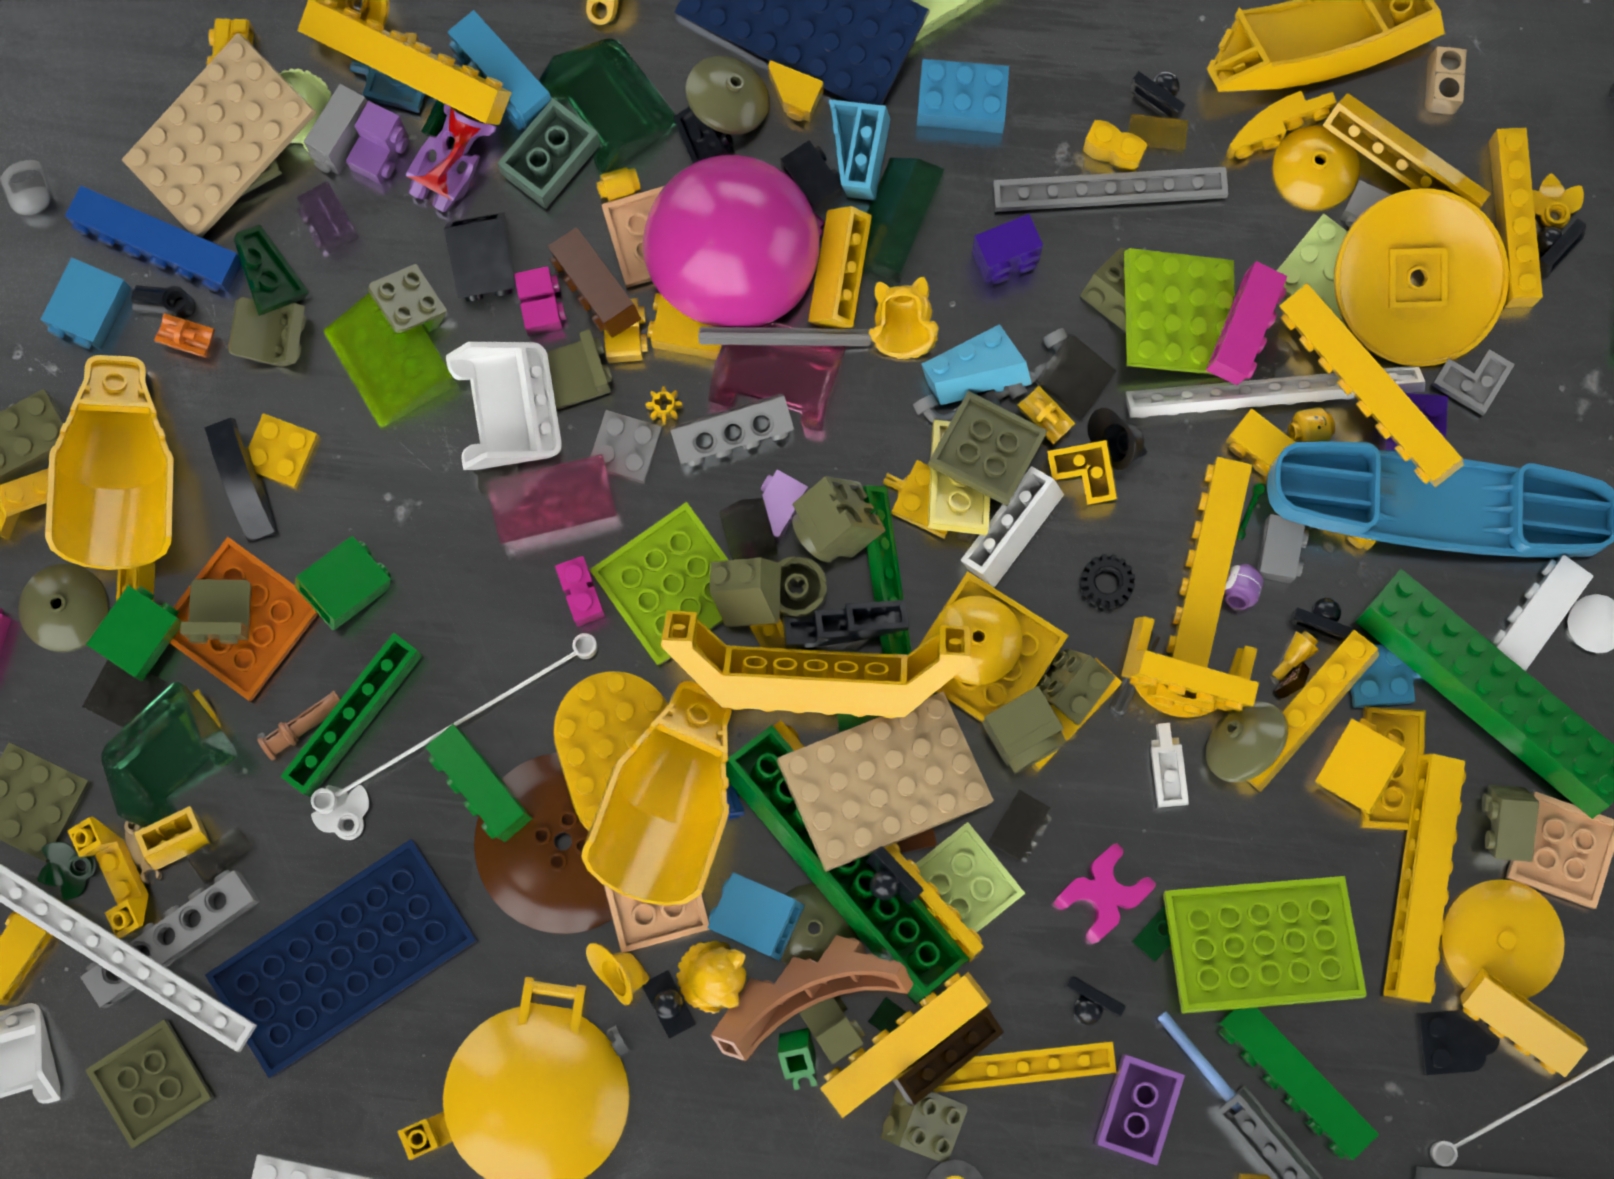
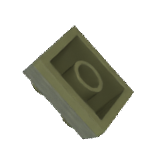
(746, 591)

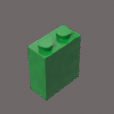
(343, 582)
(135, 632)

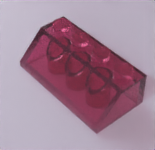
(551, 498)

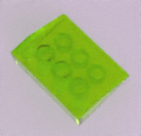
(387, 367)

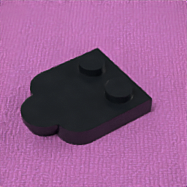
(1454, 1042)

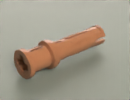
(288, 733)

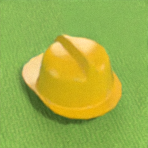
(618, 971)

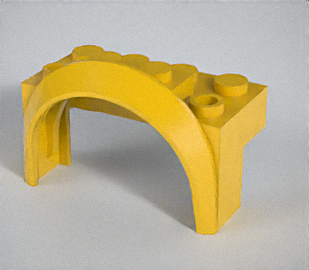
(1212, 688)

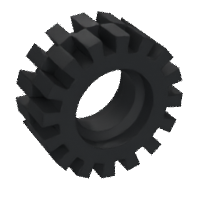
(1114, 565)

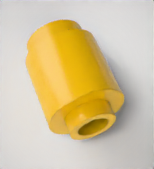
(618, 184)

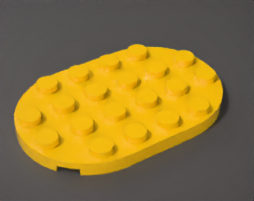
(596, 728)

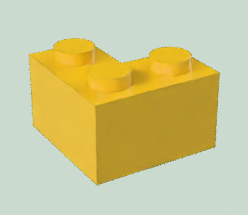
(1092, 463)

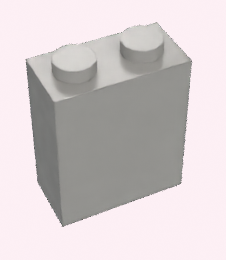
(335, 130)

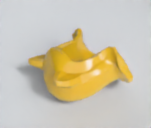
(904, 320)
(711, 976)

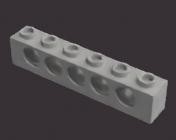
(238, 900)

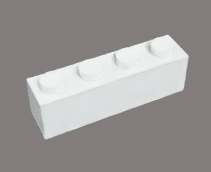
(1013, 527)
(1543, 610)

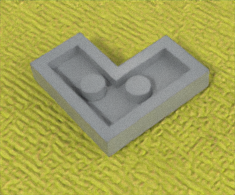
(1477, 388)

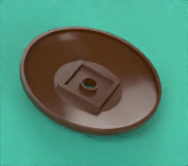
(528, 872)

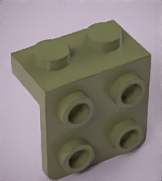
(1107, 289)
(407, 300)
(267, 337)
(578, 371)
(218, 611)
(1074, 683)
(927, 1127)

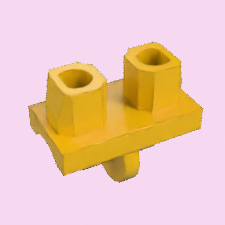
(1047, 414)

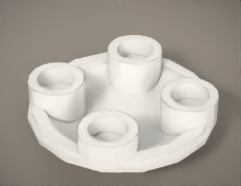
(1592, 623)

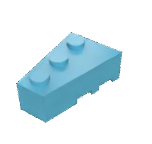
(860, 143)
(976, 366)

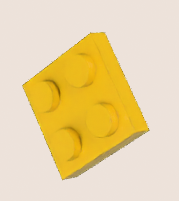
(281, 450)

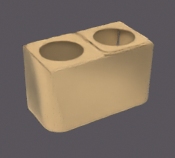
(1444, 104)

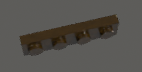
(948, 1057)

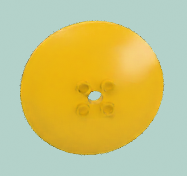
(1461, 268)

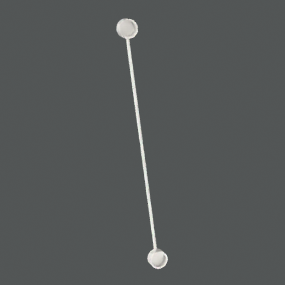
(325, 801)
(1446, 1154)

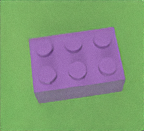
(1139, 1109)

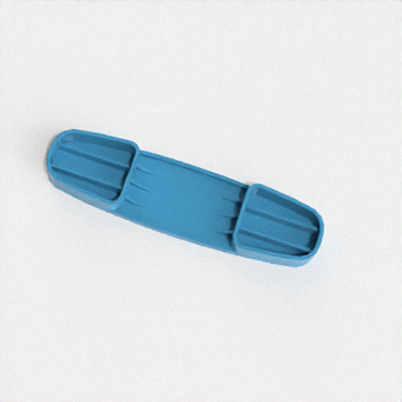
(1474, 511)

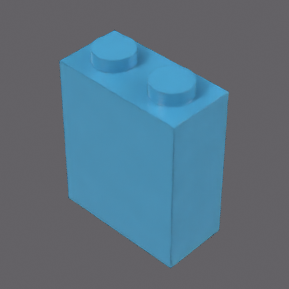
(85, 304)
(755, 916)

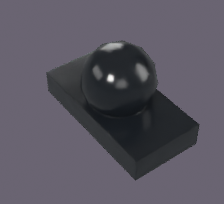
(1159, 93)
(1558, 245)
(1322, 620)
(891, 878)
(668, 1004)
(1090, 1004)

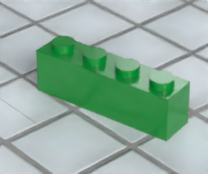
(478, 783)

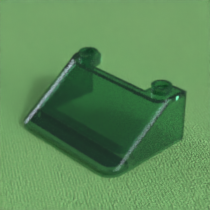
(611, 98)
(160, 753)

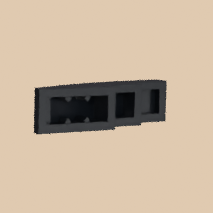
(240, 480)
(846, 625)

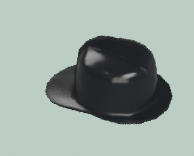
(1123, 438)

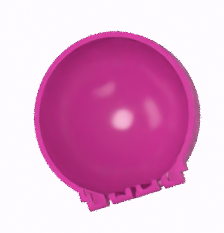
(732, 242)

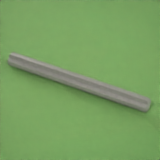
(783, 336)

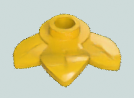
(1554, 198)

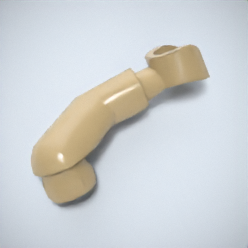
(135, 851)

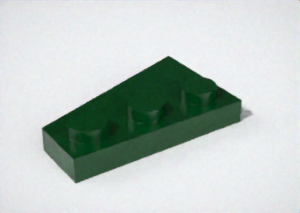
(267, 271)

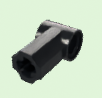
(161, 301)

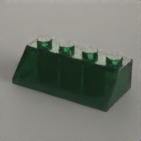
(899, 214)

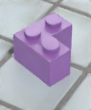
(379, 143)

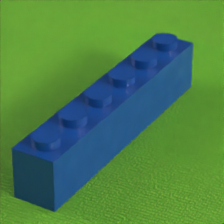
(154, 239)

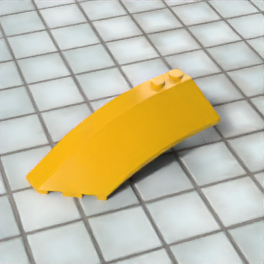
(1318, 40)

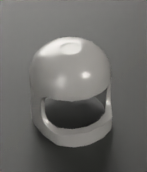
(26, 196)

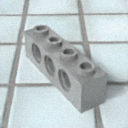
(773, 407)

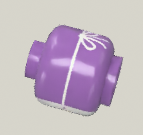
(1243, 586)

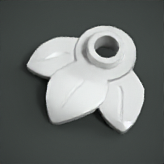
(348, 808)

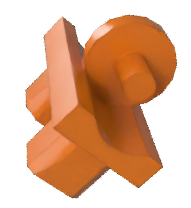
(185, 335)

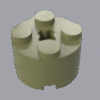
(814, 589)

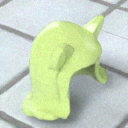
(313, 91)

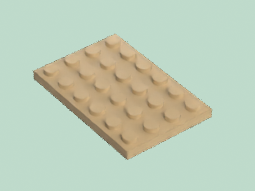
(219, 136)
(884, 781)

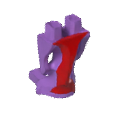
(443, 173)

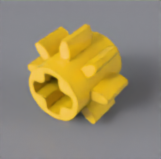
(657, 402)

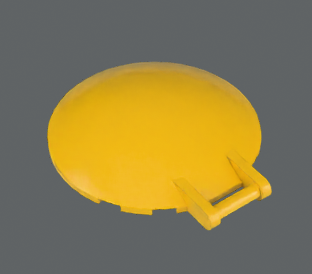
(536, 1091)

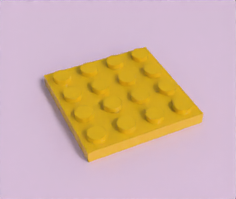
(1039, 648)

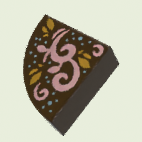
(1293, 681)

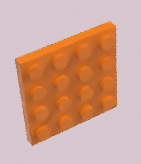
(276, 622)

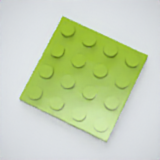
(1175, 308)
(662, 573)

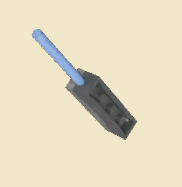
(1248, 1118)

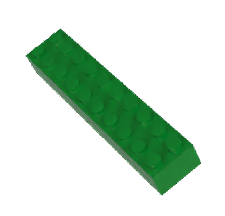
(1493, 691)
(885, 926)

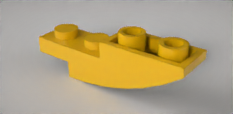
(1270, 125)

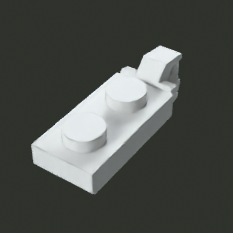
(1168, 769)

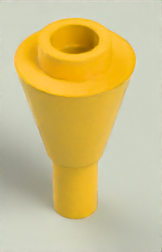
(1300, 648)

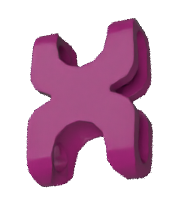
(1104, 893)

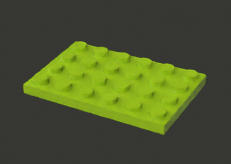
(1264, 944)

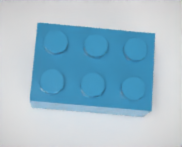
(963, 96)

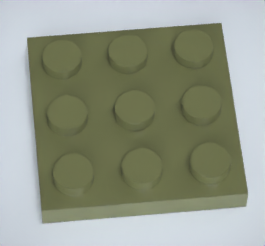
(987, 448)
(36, 800)
(149, 1083)

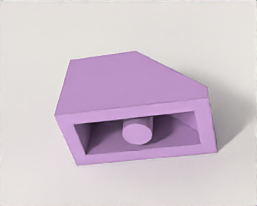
(778, 496)

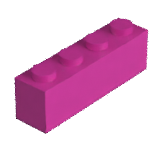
(1247, 323)

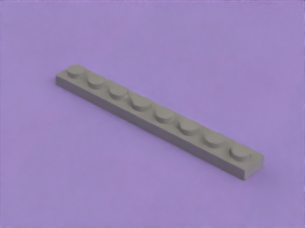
(1110, 189)

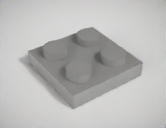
(627, 445)

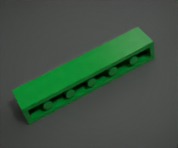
(351, 715)
(1299, 1080)

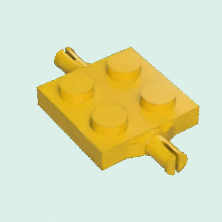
(913, 497)

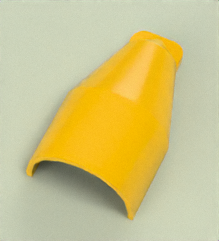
(110, 472)
(665, 804)

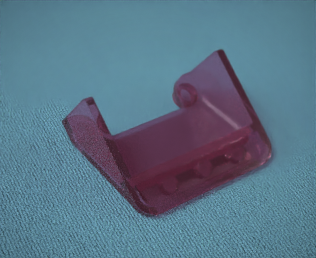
(799, 372)

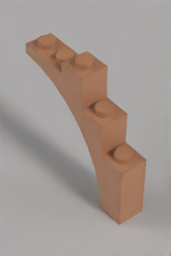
(802, 984)

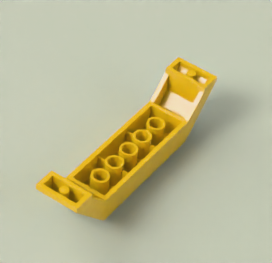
(815, 678)

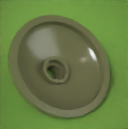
(720, 103)
(81, 611)
(1246, 742)
(817, 910)

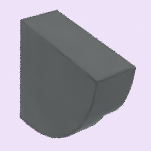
(618, 1041)

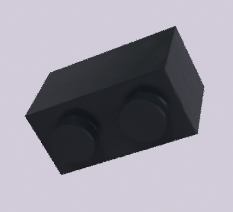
(812, 175)

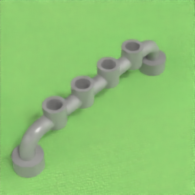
(927, 404)

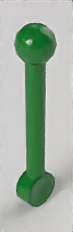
(1257, 491)

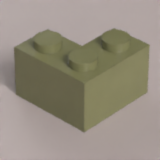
(1513, 822)
(832, 1028)

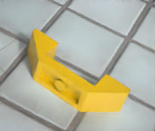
(119, 870)
(425, 1136)

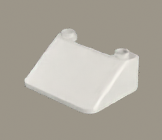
(510, 402)
(27, 1054)

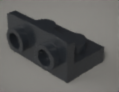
(701, 139)

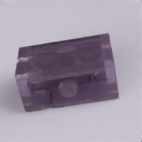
(327, 218)

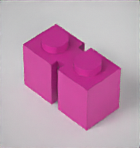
(538, 301)
(581, 600)

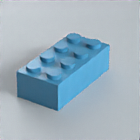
(482, 49)

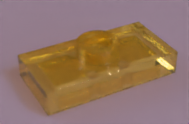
(1159, 131)

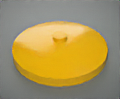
(1505, 932)

